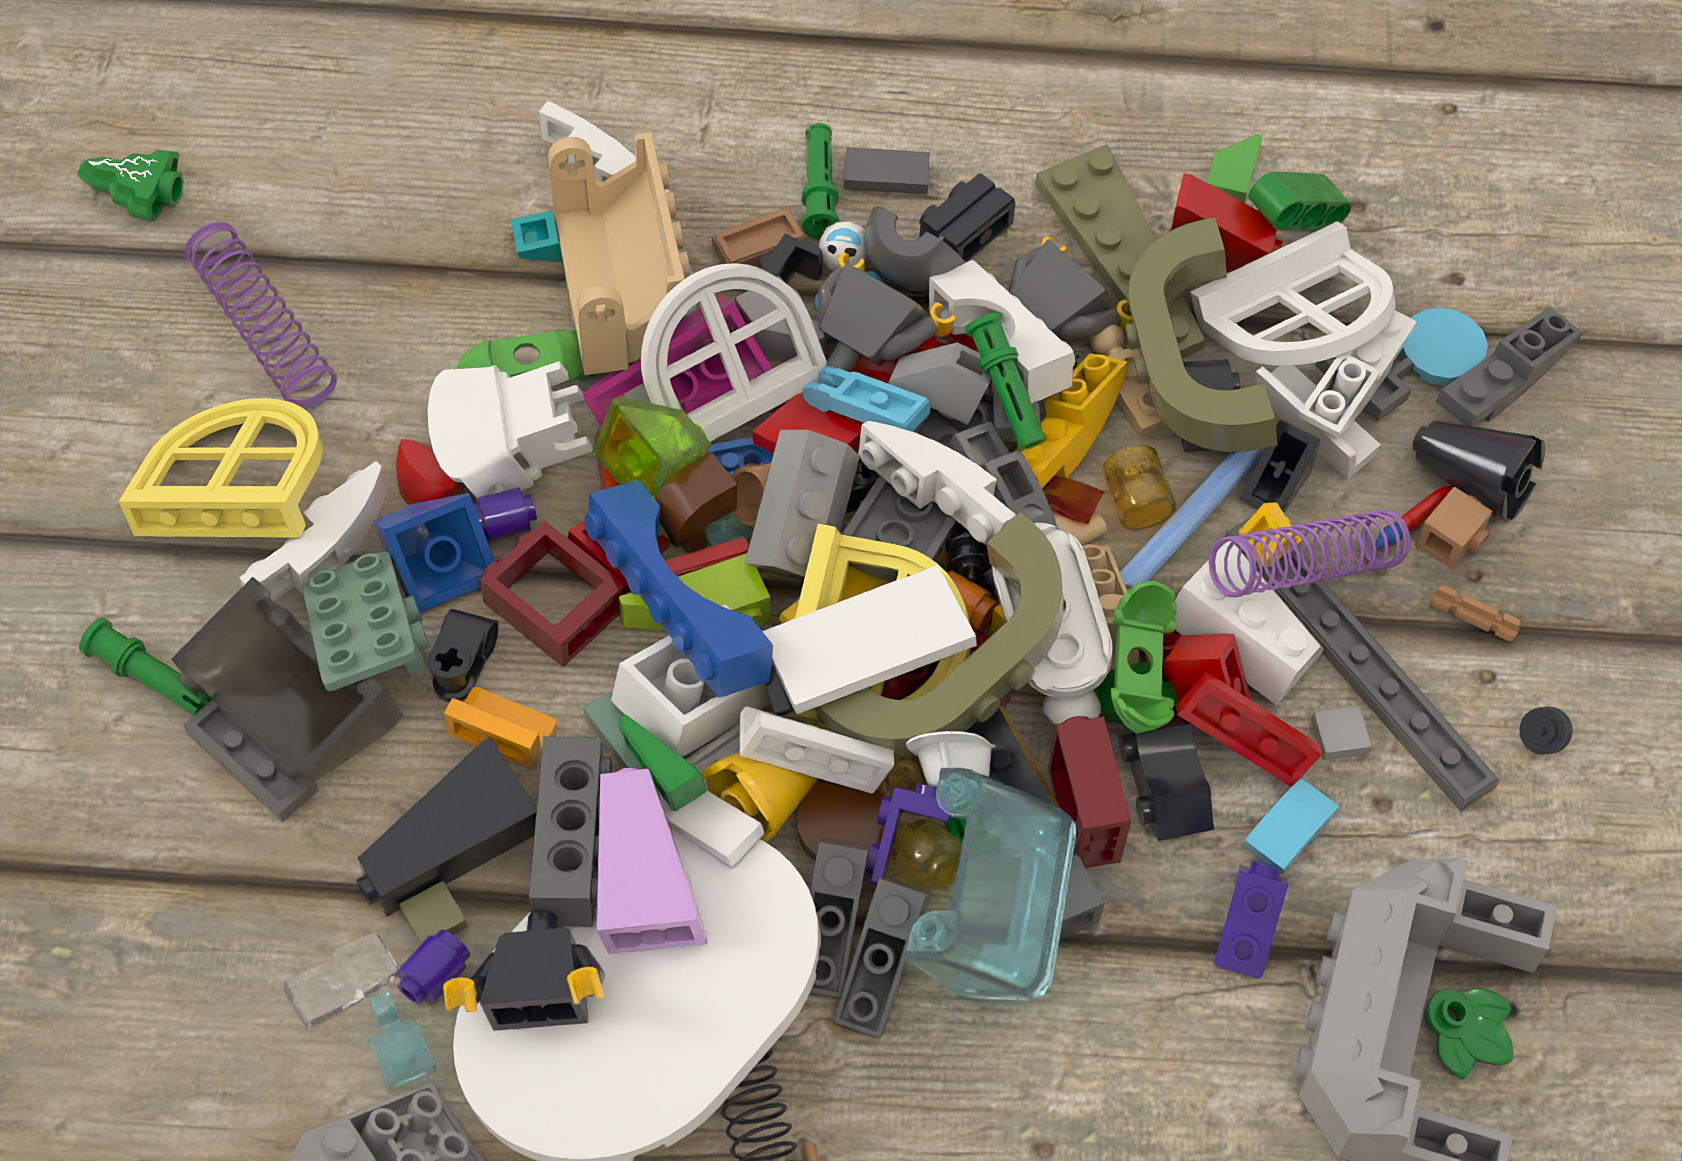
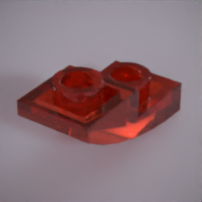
(1072, 498)

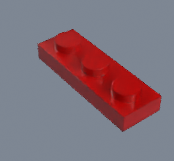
(1248, 729)

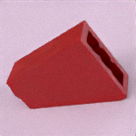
(1241, 227)

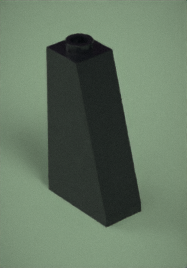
(450, 830)

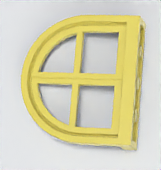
(222, 508)
(827, 577)

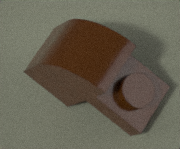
(694, 500)

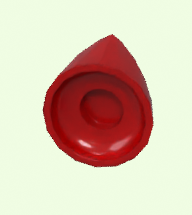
(420, 474)

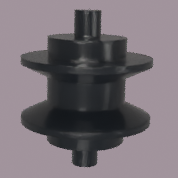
(968, 556)
(1545, 730)

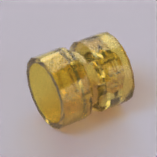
(1139, 487)

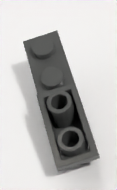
(1511, 369)
(1015, 481)

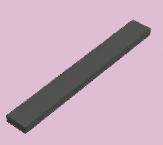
(1385, 687)

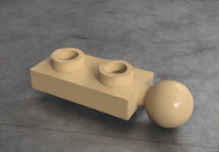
(1133, 397)

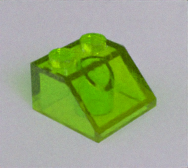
(648, 442)

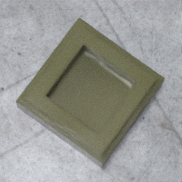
(433, 911)

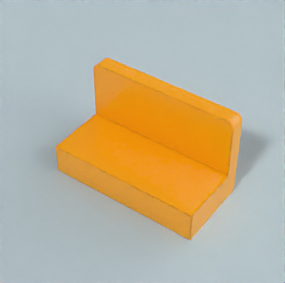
(512, 726)

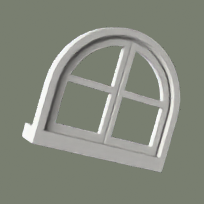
(1280, 279)
(748, 397)

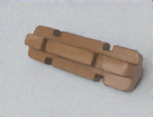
(1476, 613)

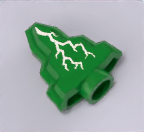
(137, 181)

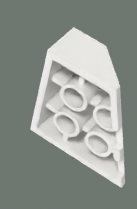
(1268, 634)

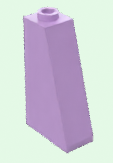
(641, 877)

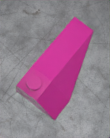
(695, 385)

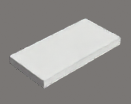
(868, 639)

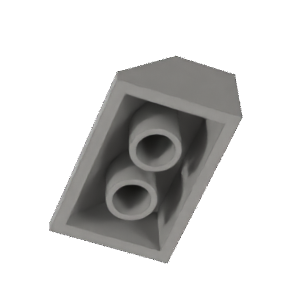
(804, 488)

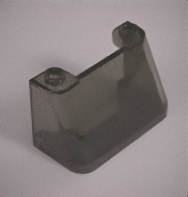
(269, 680)

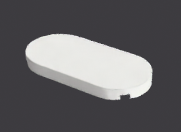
(1084, 644)

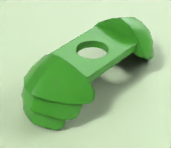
(552, 346)
(1141, 620)

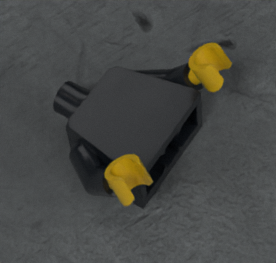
(531, 979)

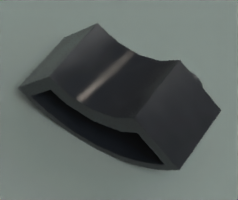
(1168, 779)

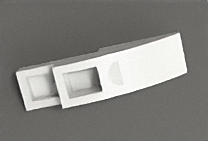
(1355, 378)
(933, 472)
(333, 533)

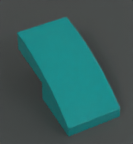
(537, 237)

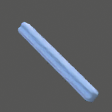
(1189, 517)

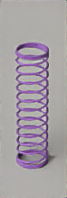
(217, 260)
(1308, 527)

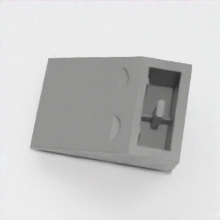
(401, 1128)

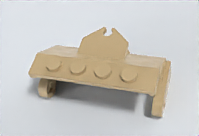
(615, 248)

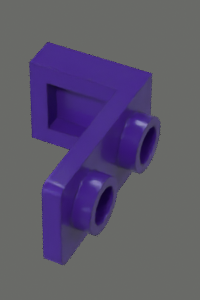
(919, 803)
(1252, 919)

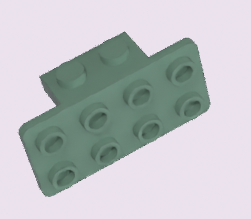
(363, 621)

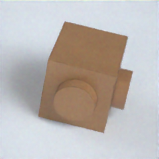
(1455, 528)

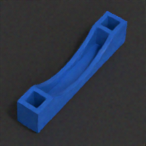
(719, 642)

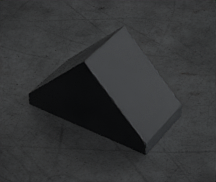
(1282, 467)

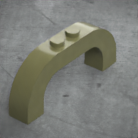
(1201, 415)
(997, 666)

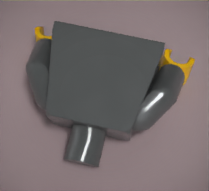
(1064, 294)
(872, 318)

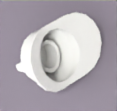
(951, 751)

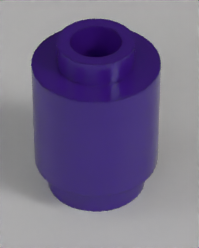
(505, 513)
(431, 966)

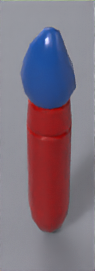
(1414, 516)

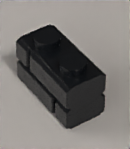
(970, 216)

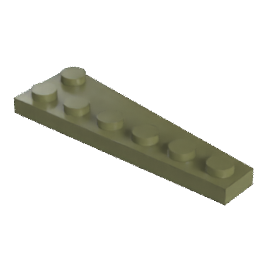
(1110, 228)

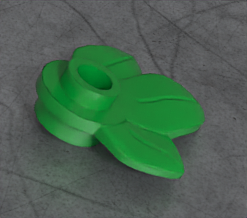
(1474, 1033)

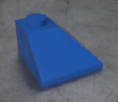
(436, 548)

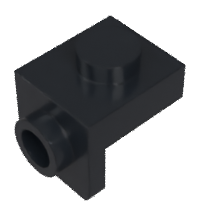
(793, 256)

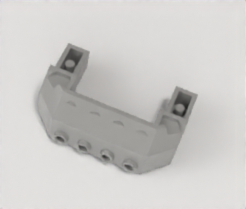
(1375, 1004)

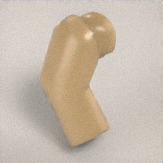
(1081, 531)

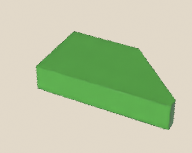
(1234, 167)

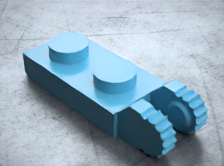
(866, 399)

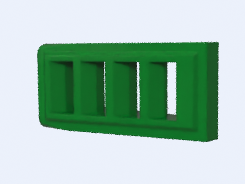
(673, 775)

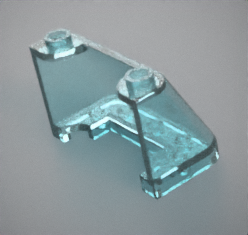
(1005, 896)

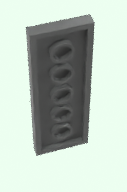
(898, 521)

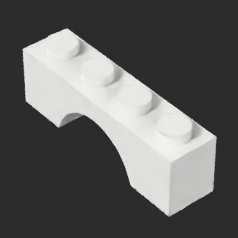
(971, 292)

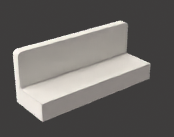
(1289, 392)
(813, 750)

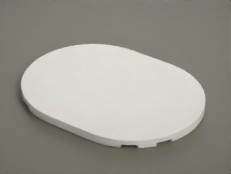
(667, 1033)

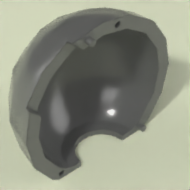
(902, 261)

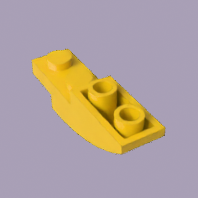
(1076, 417)

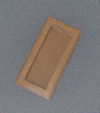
(753, 239)

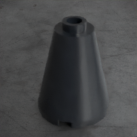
(1482, 463)

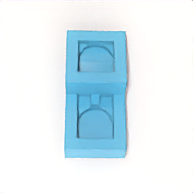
(1291, 825)

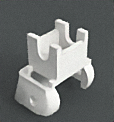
(487, 417)

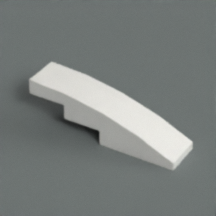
(607, 153)

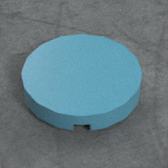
(1444, 345)

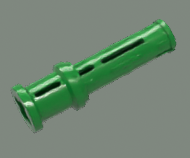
(820, 193)
(1004, 358)
(130, 658)

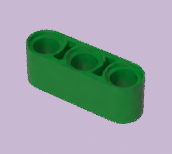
(1299, 200)

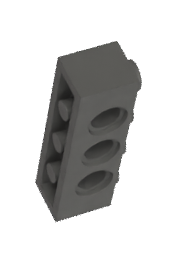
(566, 767)

